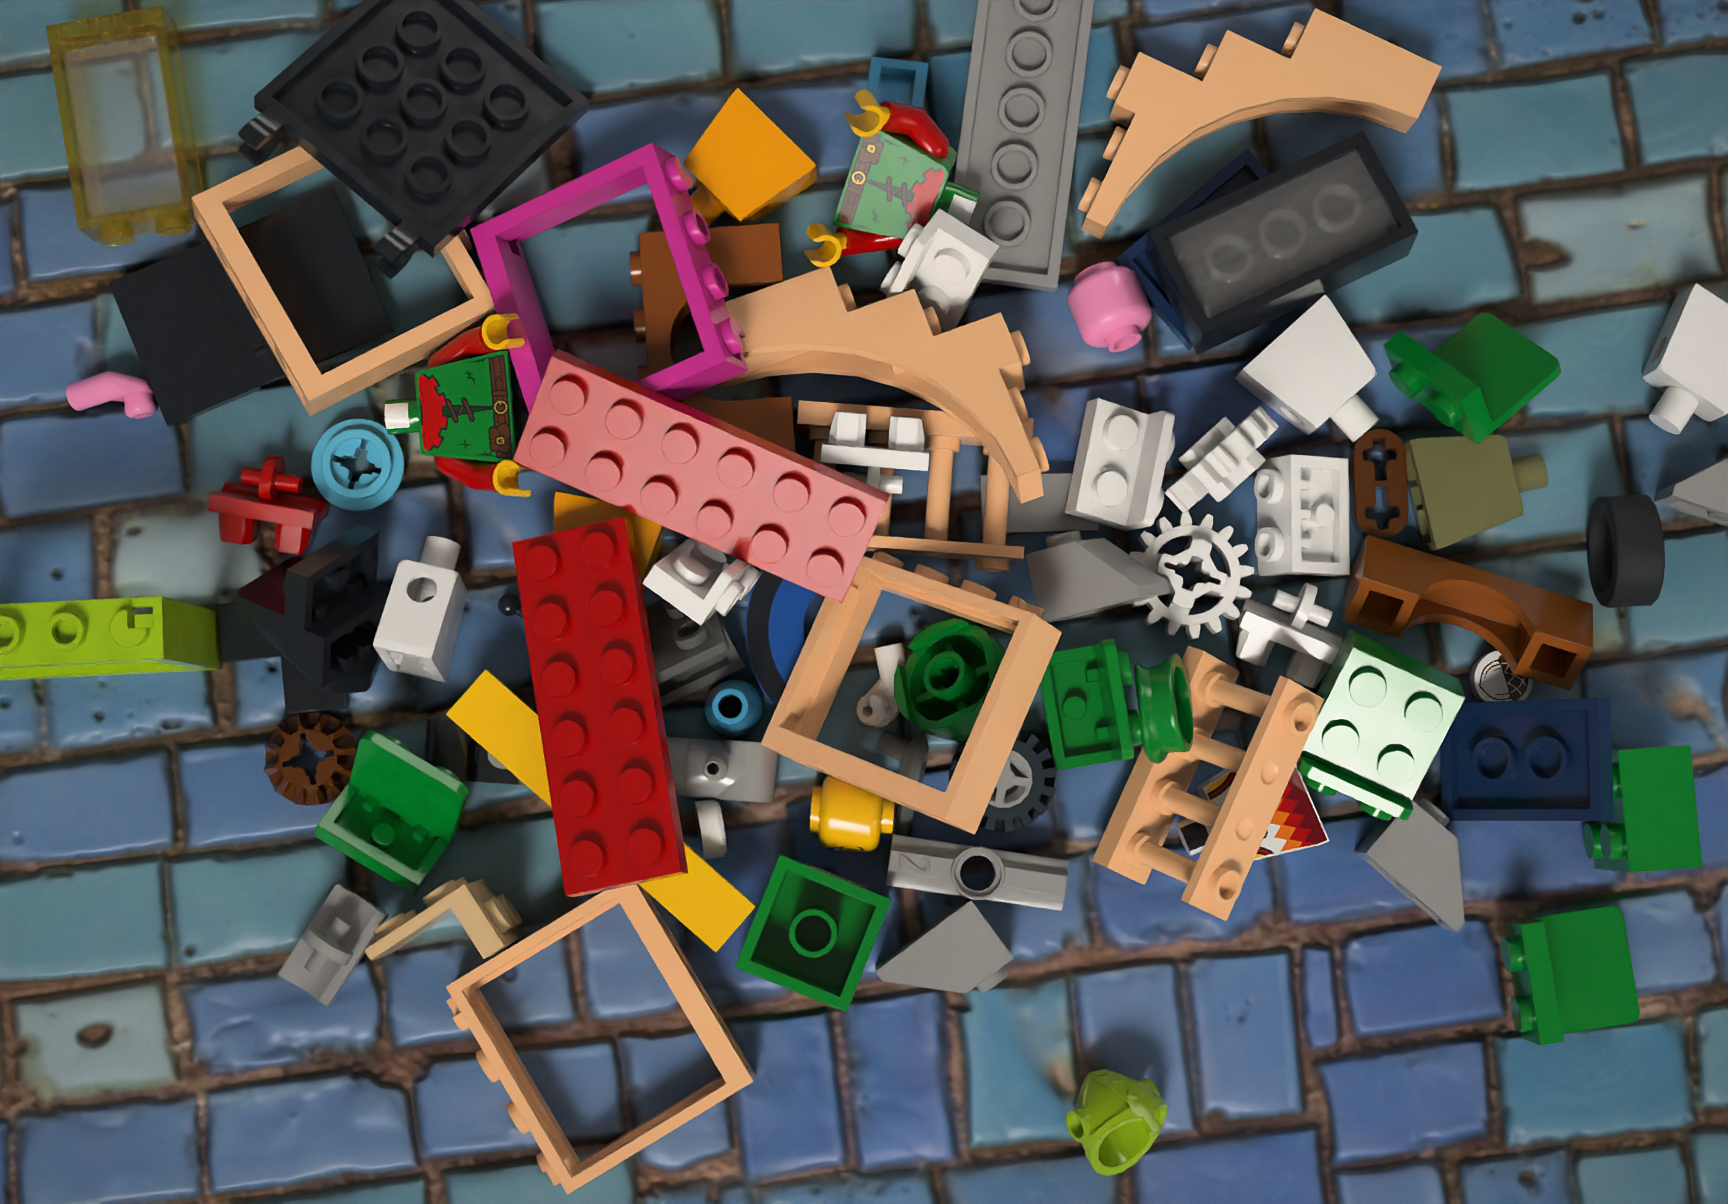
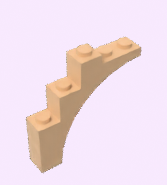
(1327, 71)
(965, 372)

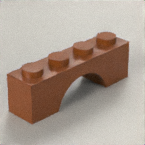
(1533, 628)

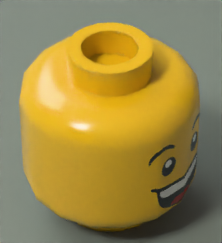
(849, 816)

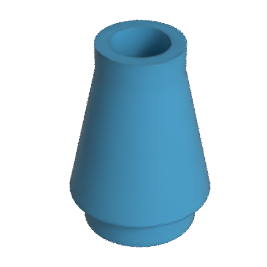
(747, 719)

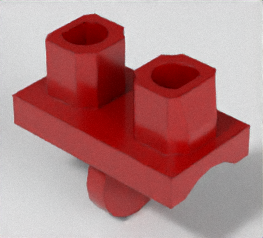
(243, 506)

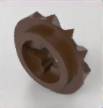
(332, 775)

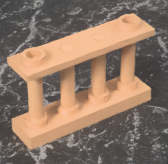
(942, 439)
(1159, 791)

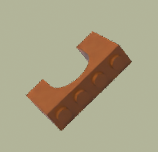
(749, 261)

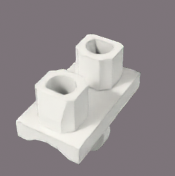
(903, 451)
(1312, 645)

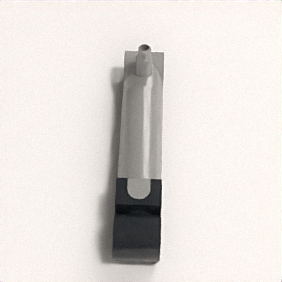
(698, 765)

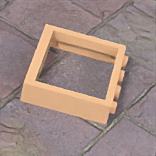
(313, 389)
(831, 649)
(527, 1104)

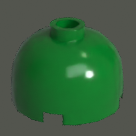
(947, 678)

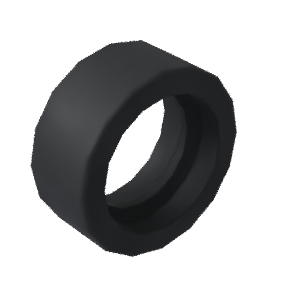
(1625, 551)

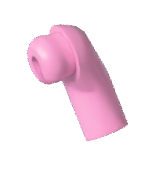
(113, 386)

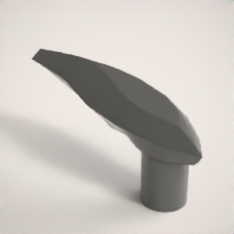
(913, 764)

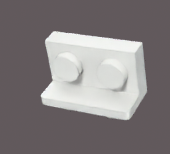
(942, 266)
(1120, 465)
(1302, 516)
(700, 580)

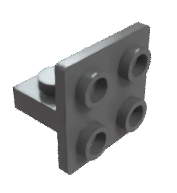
(689, 653)

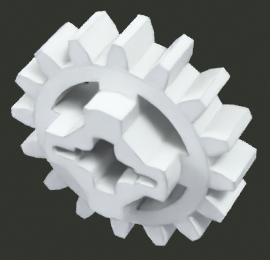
(1221, 459)
(1197, 550)

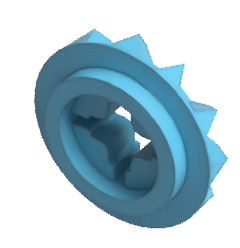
(346, 441)

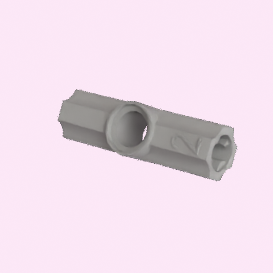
(1015, 879)

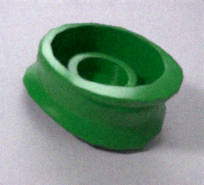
(1164, 708)

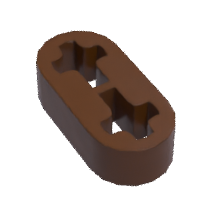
(1392, 484)

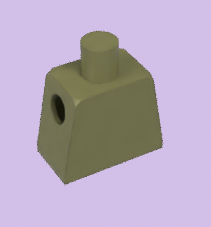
(1466, 486)

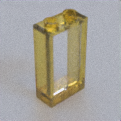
(126, 124)

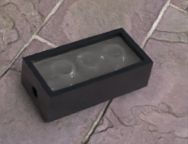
(1280, 242)

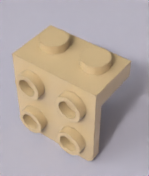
(486, 919)

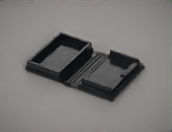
(199, 334)

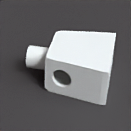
(1690, 361)
(1314, 373)
(417, 634)

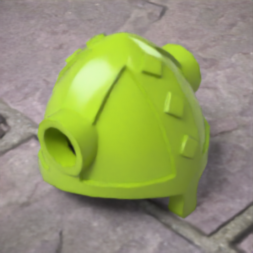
(1116, 1120)

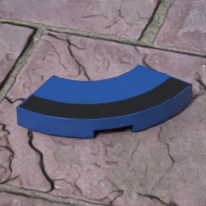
(775, 631)

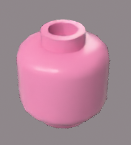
(1109, 306)

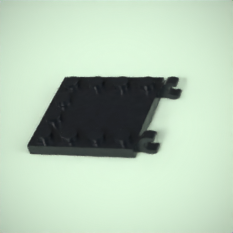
(417, 114)

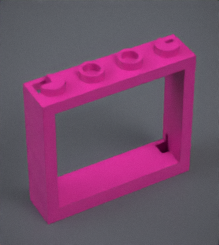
(686, 235)

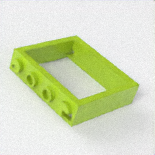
(106, 638)

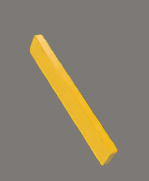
(513, 736)

